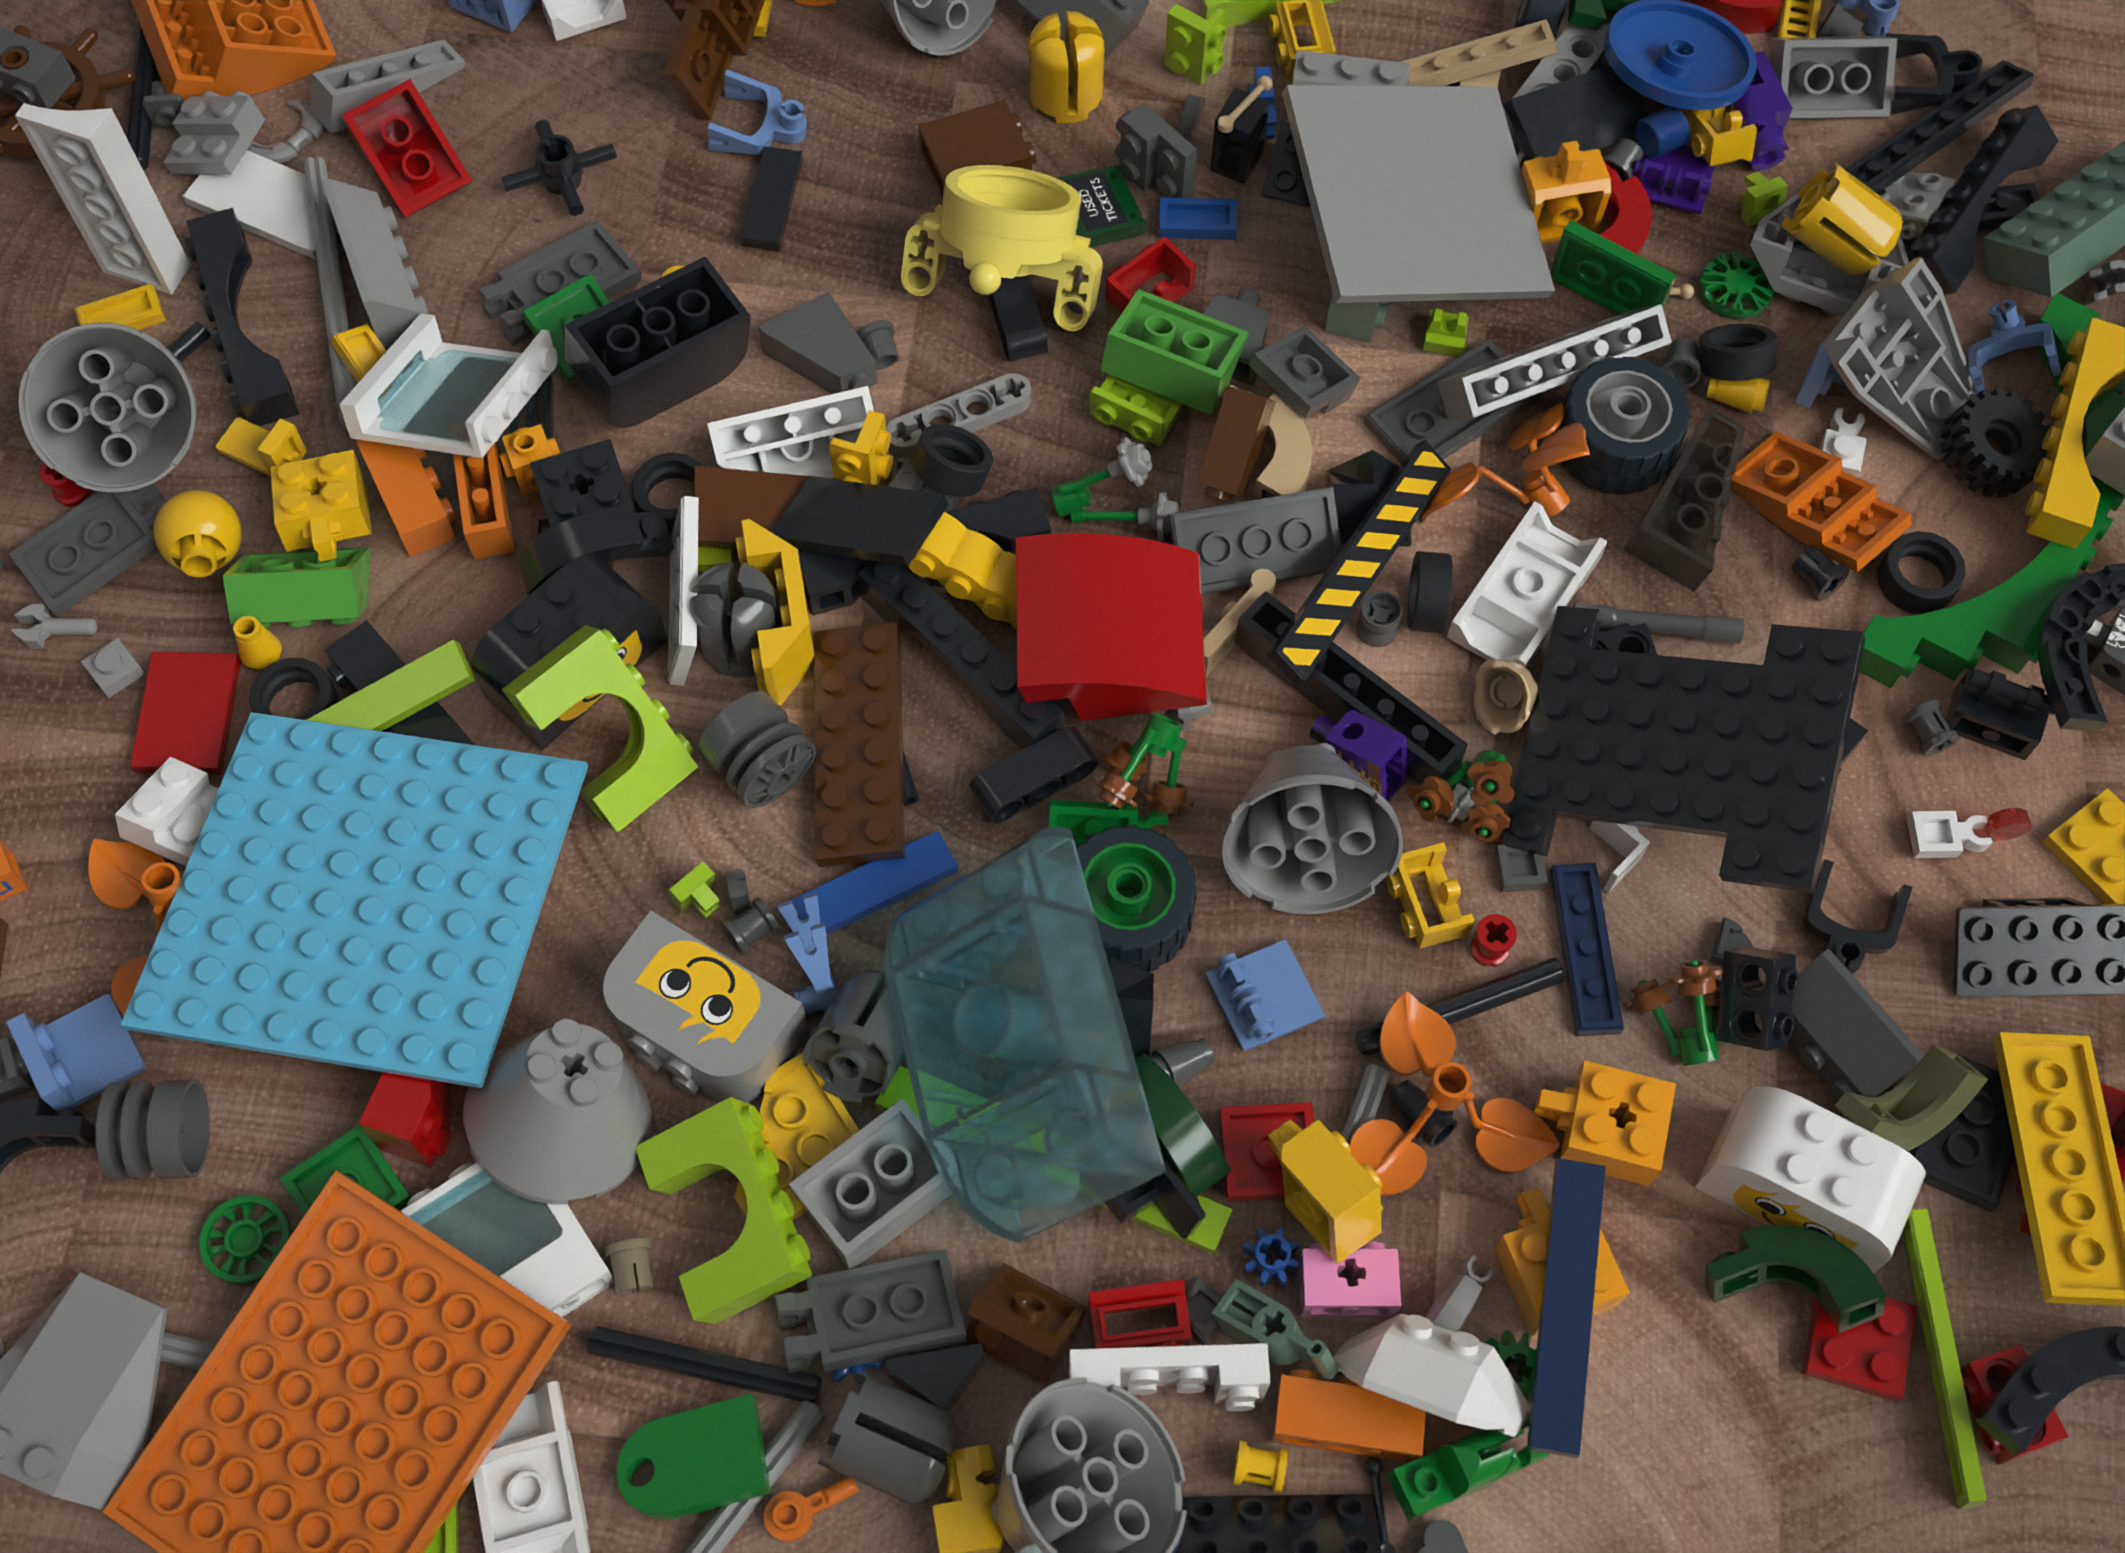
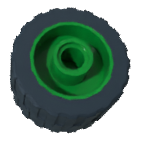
(1139, 894)

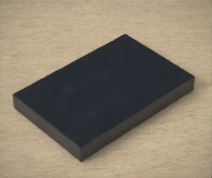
(1973, 1150)

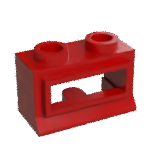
(1148, 263)
(1138, 1298)

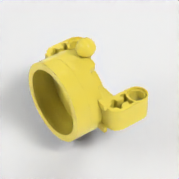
(1006, 227)

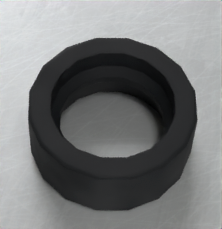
(1738, 352)
(655, 471)
(945, 475)
(1929, 547)
(1430, 592)
(285, 673)

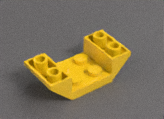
(784, 652)

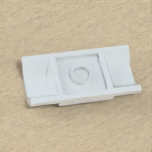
(531, 1483)

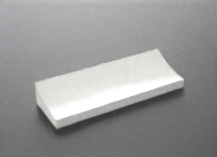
(107, 194)

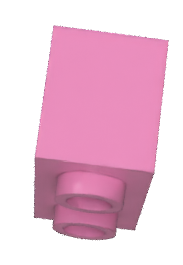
(1327, 1294)

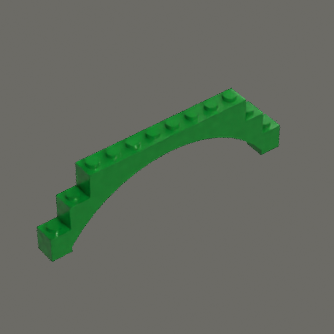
(2008, 617)

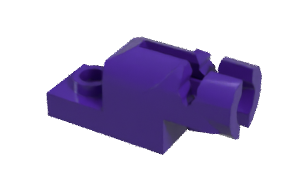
(1769, 111)

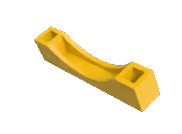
(2066, 494)

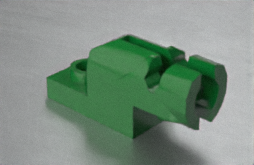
(1458, 1470)

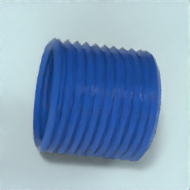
(1662, 132)

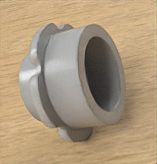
(1462, 803)

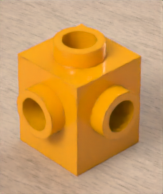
(525, 447)

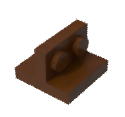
(1023, 1322)

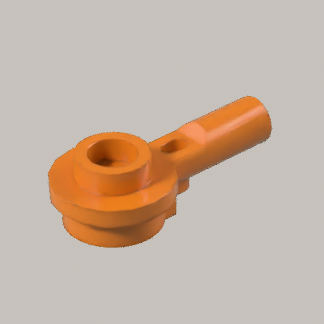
(791, 1514)

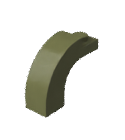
(1921, 1103)

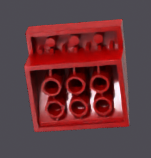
(1109, 624)

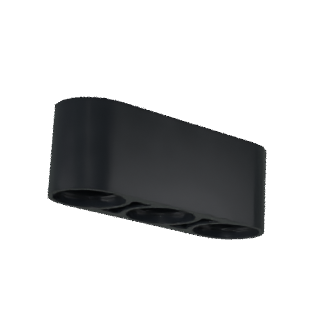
(1018, 319)
(1033, 774)

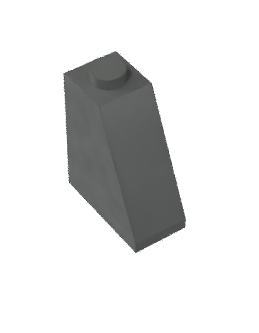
(820, 346)

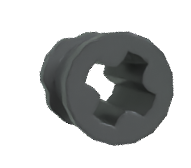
(1931, 727)
(750, 926)

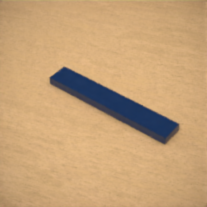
(1566, 1309)

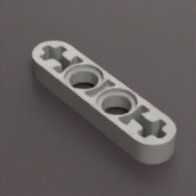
(955, 409)

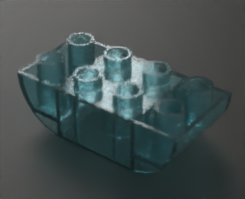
(1020, 1042)

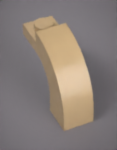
(1289, 450)

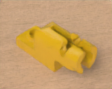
(967, 1521)

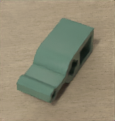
(1264, 1320)

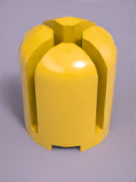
(1061, 64)
(1845, 221)

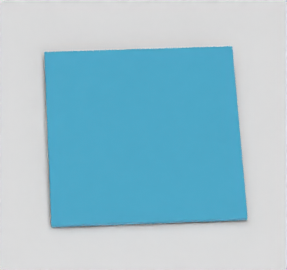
(360, 899)

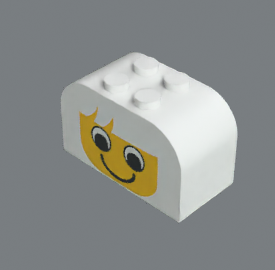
(1813, 1171)

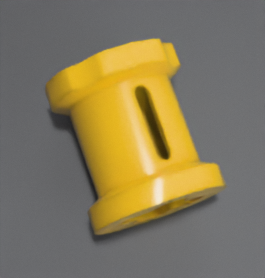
(1260, 1466)

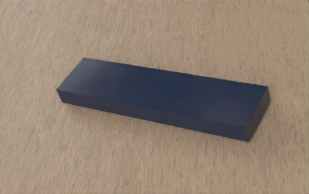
(1586, 950)

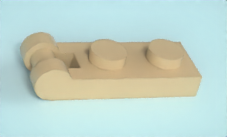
(1222, 637)

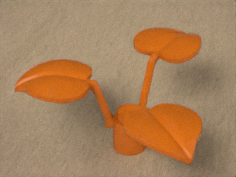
(1540, 484)
(119, 879)
(1422, 1040)

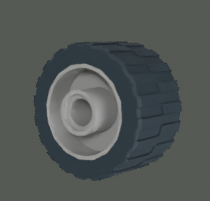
(1631, 422)

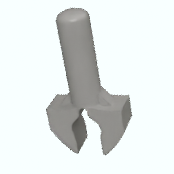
(47, 626)

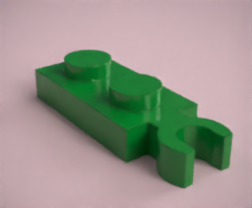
(1092, 817)

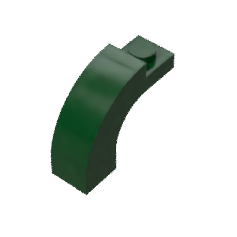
(1181, 1130)
(1802, 1259)

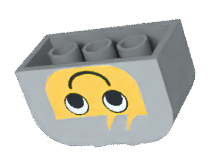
(700, 1013)

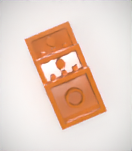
(1817, 501)

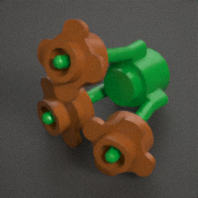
(1130, 762)
(1490, 781)
(1698, 983)

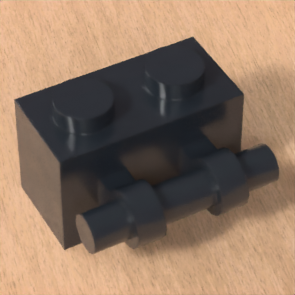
(1999, 712)

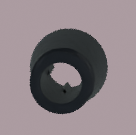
(1410, 1102)

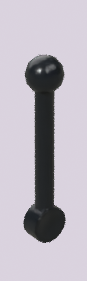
(1374, 1467)

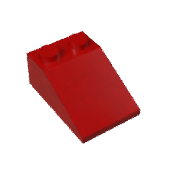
(406, 148)
(409, 1117)

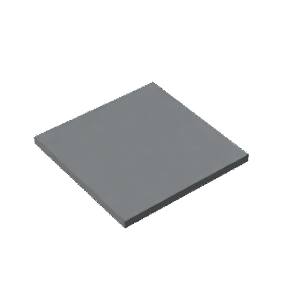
(1416, 193)

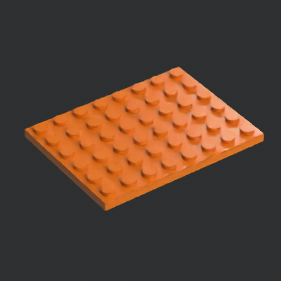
(342, 1394)

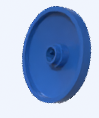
(1680, 54)

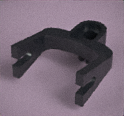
(1952, 68)
(1845, 939)

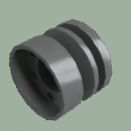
(757, 749)
(153, 1129)

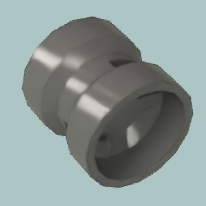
(1379, 618)

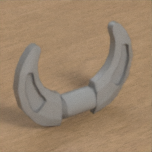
(282, 152)

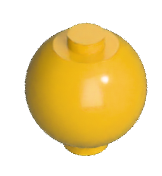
(197, 532)

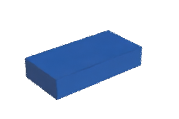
(1198, 218)

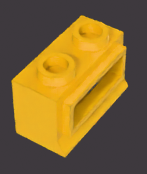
(1299, 13)
(1720, 138)
(1443, 892)

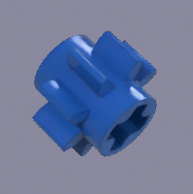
(1258, 1253)

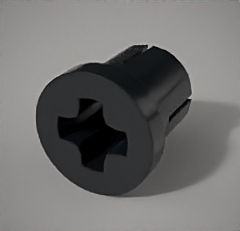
(1820, 572)

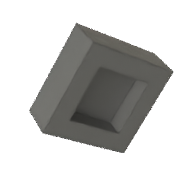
(1520, 870)

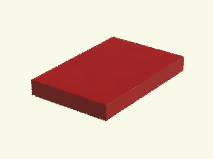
(186, 710)

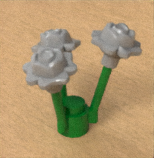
(1132, 462)

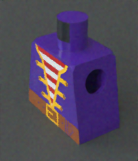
(1368, 748)

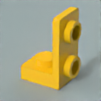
(261, 447)

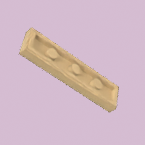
(1482, 55)

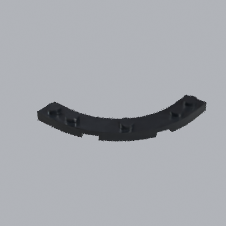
(2063, 649)
(2046, 1378)

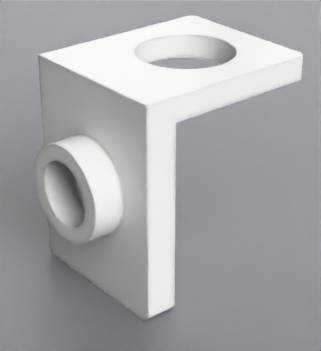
(1626, 841)

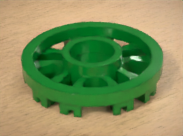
(1735, 286)
(243, 1239)

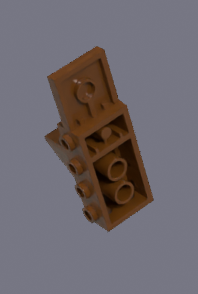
(705, 46)

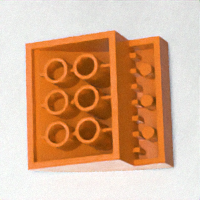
(233, 43)

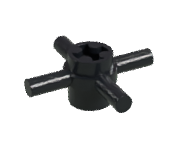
(558, 166)

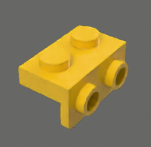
(866, 459)

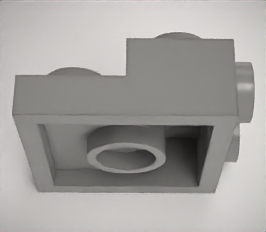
(213, 133)

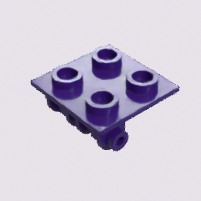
(1676, 179)

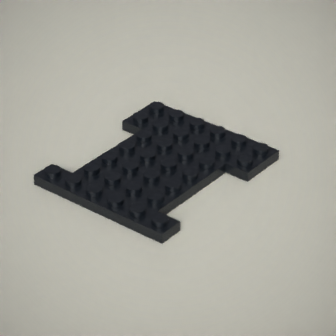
(1692, 746)

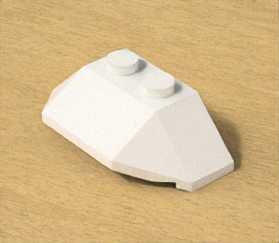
(791, 436)
(1436, 1373)

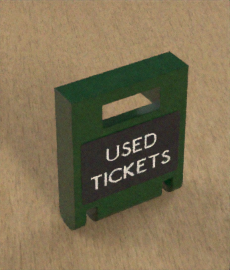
(1107, 206)

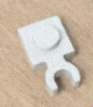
(1844, 443)
(1942, 836)

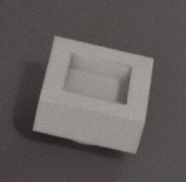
(113, 667)

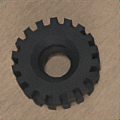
(2011, 425)

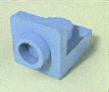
(1818, 378)

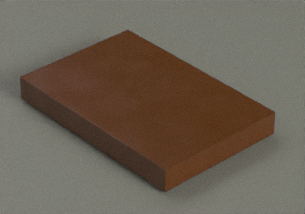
(739, 495)

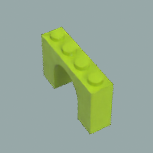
(653, 755)
(769, 1250)

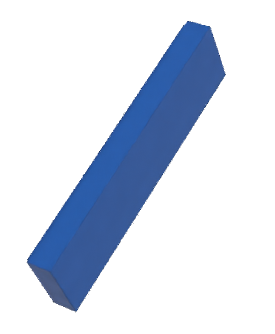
(881, 883)

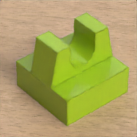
(1761, 197)
(1446, 332)
(696, 891)

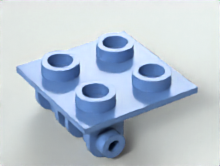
(1264, 994)

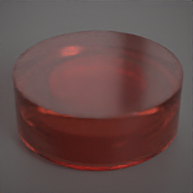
(2007, 824)

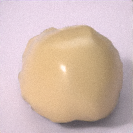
(1503, 695)

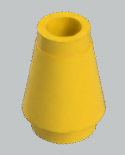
(1743, 395)
(256, 643)

